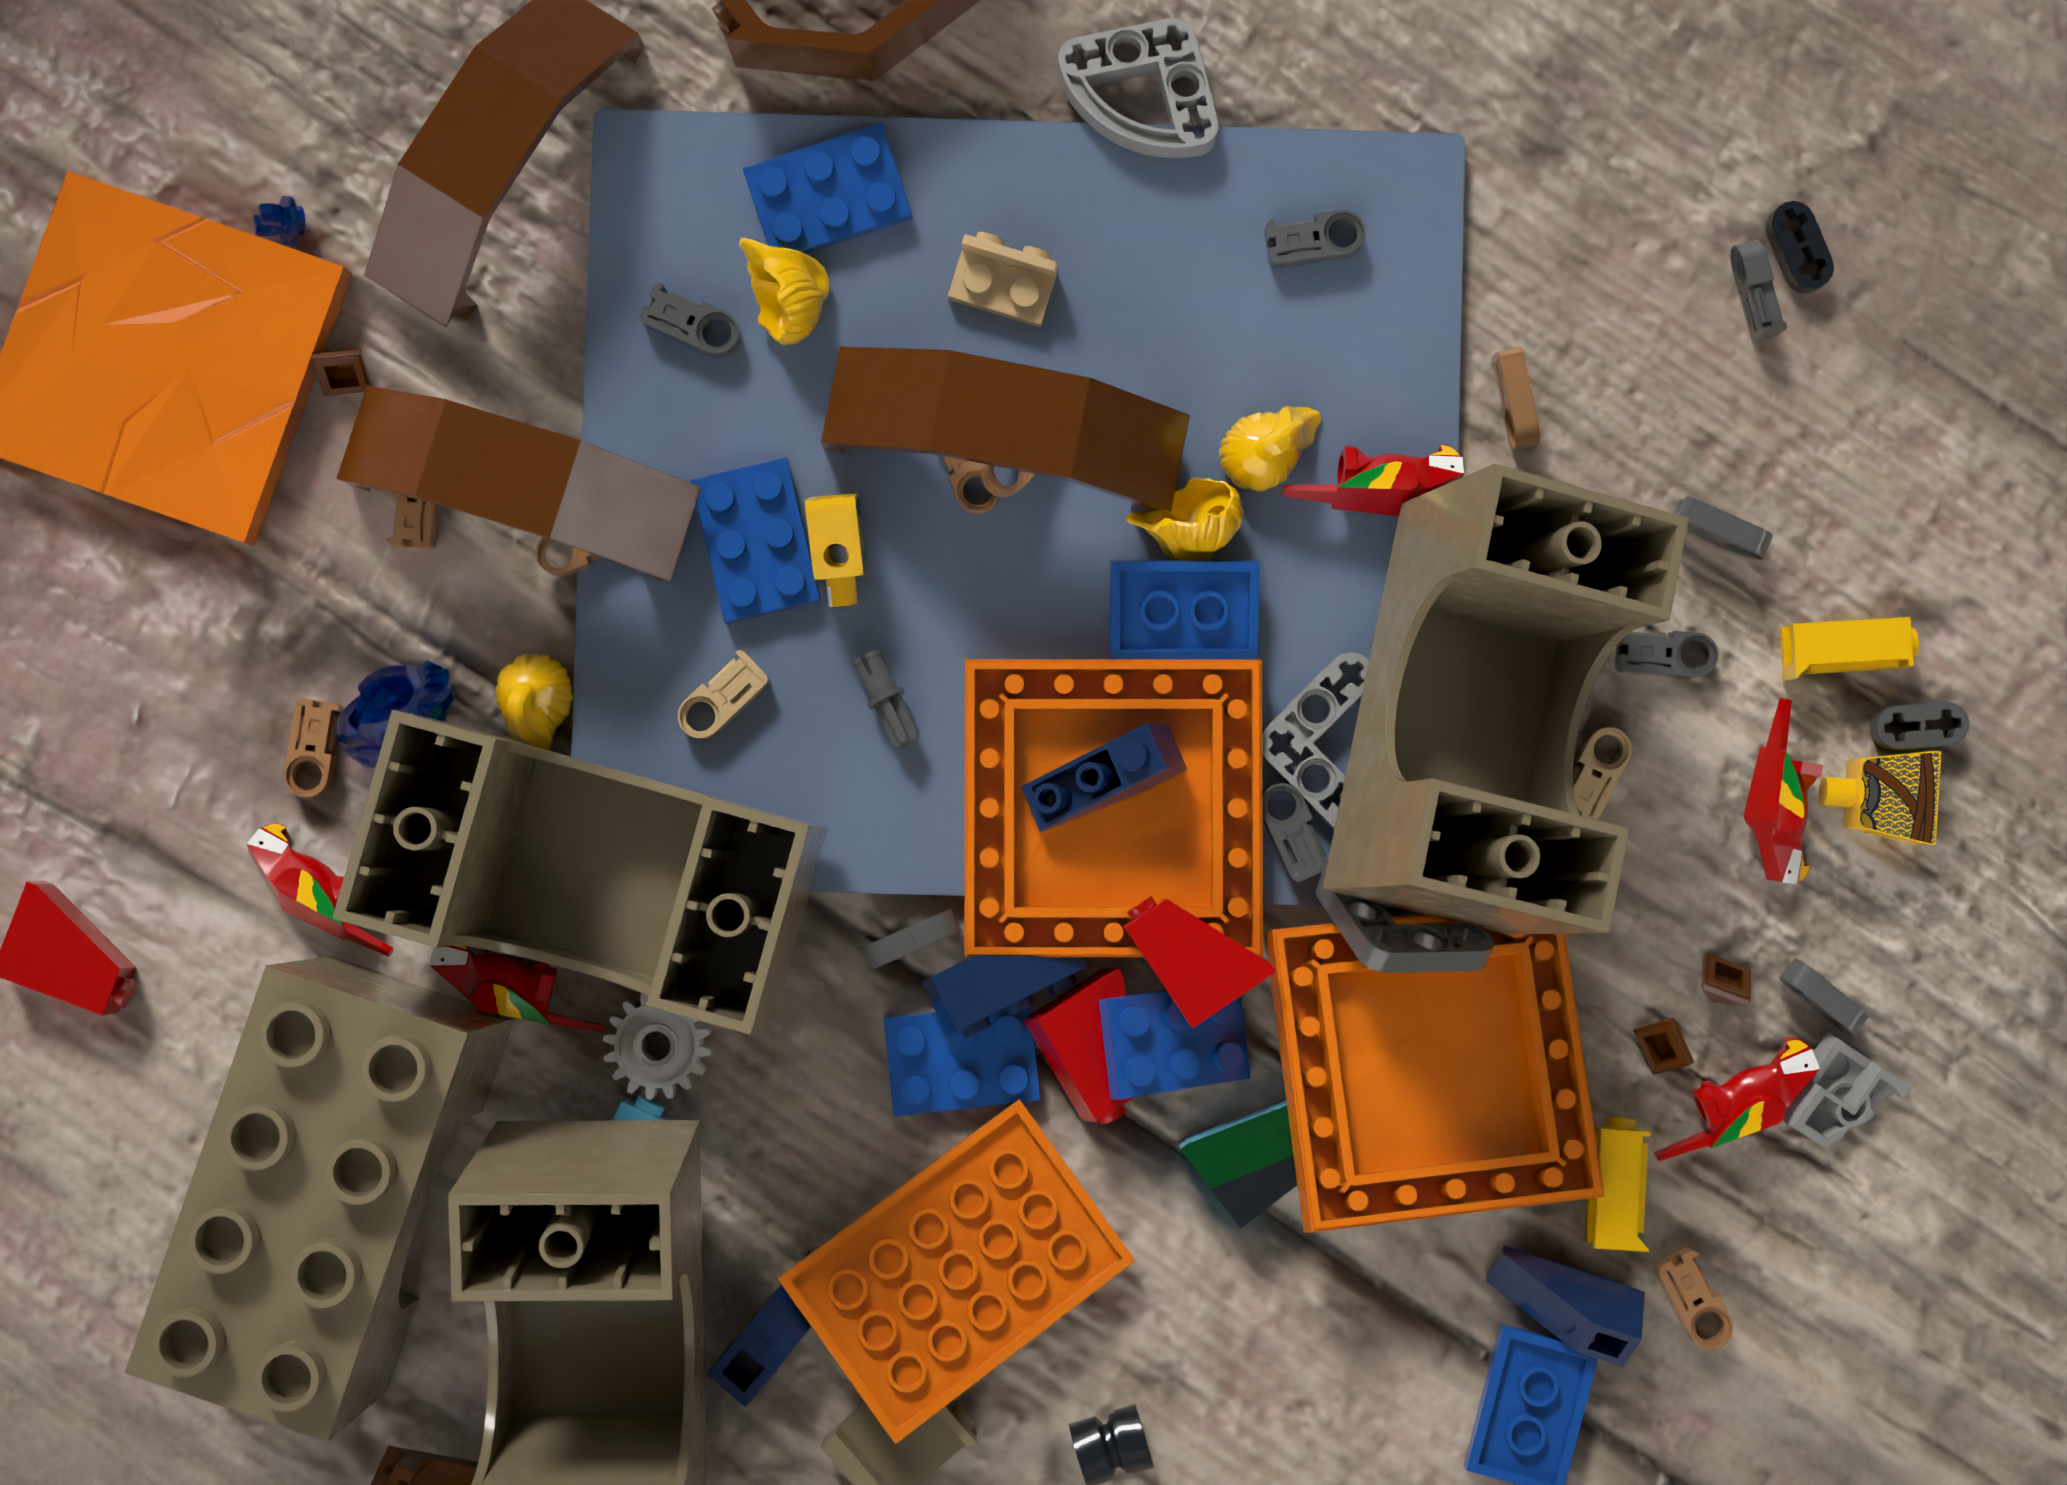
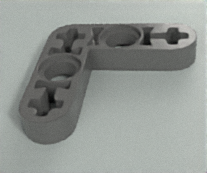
(1404, 947)

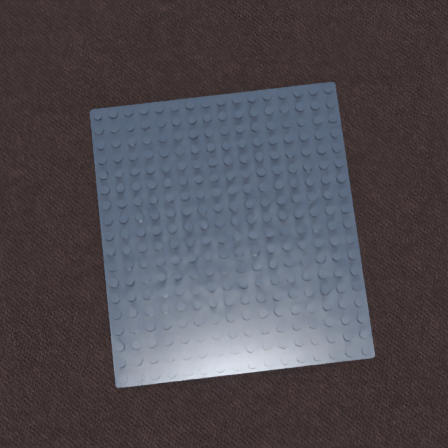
(1152, 294)

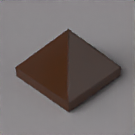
(341, 372)
(1725, 981)
(1663, 1046)

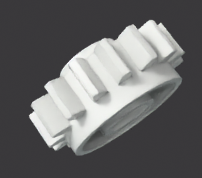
(642, 1066)

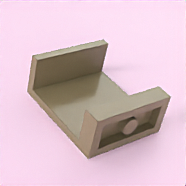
(871, 1458)

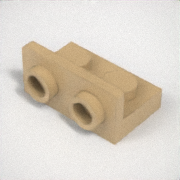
(1004, 279)

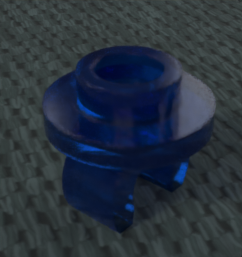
(280, 219)

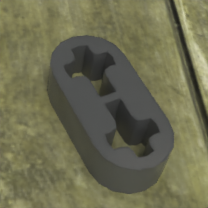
(1918, 715)
(1823, 997)

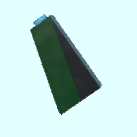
(1246, 1160)

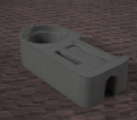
(1309, 241)
(1756, 290)
(687, 321)
(1724, 528)
(1662, 655)
(1294, 838)
(911, 939)

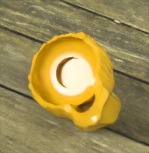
(787, 288)
(1267, 446)
(1200, 522)
(534, 698)

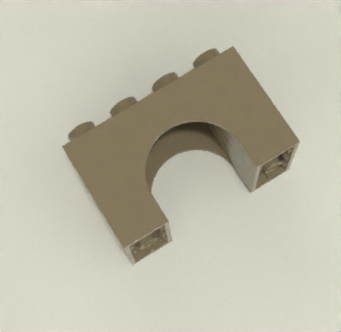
(1475, 699)
(580, 870)
(311, 1194)
(589, 1298)

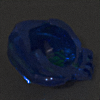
(401, 688)

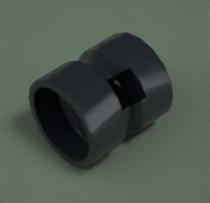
(1111, 1445)

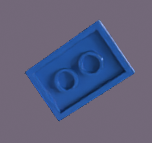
(829, 192)
(756, 540)
(1184, 609)
(1158, 1052)
(958, 1072)
(1530, 1409)

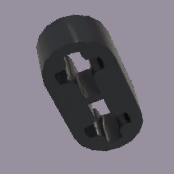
(1810, 243)

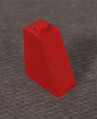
(64, 954)
(1193, 959)
(1073, 1044)

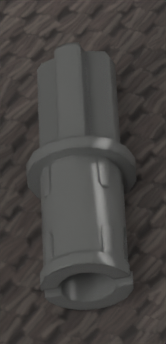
(886, 698)

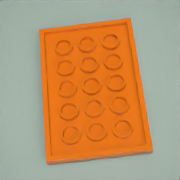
(956, 1270)

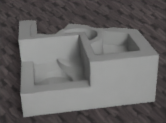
(1840, 1093)

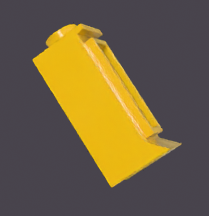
(1847, 646)
(1619, 1216)

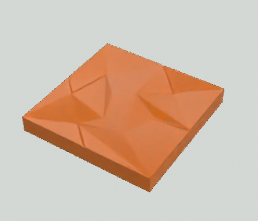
(163, 357)
(1178, 841)
(1431, 1083)

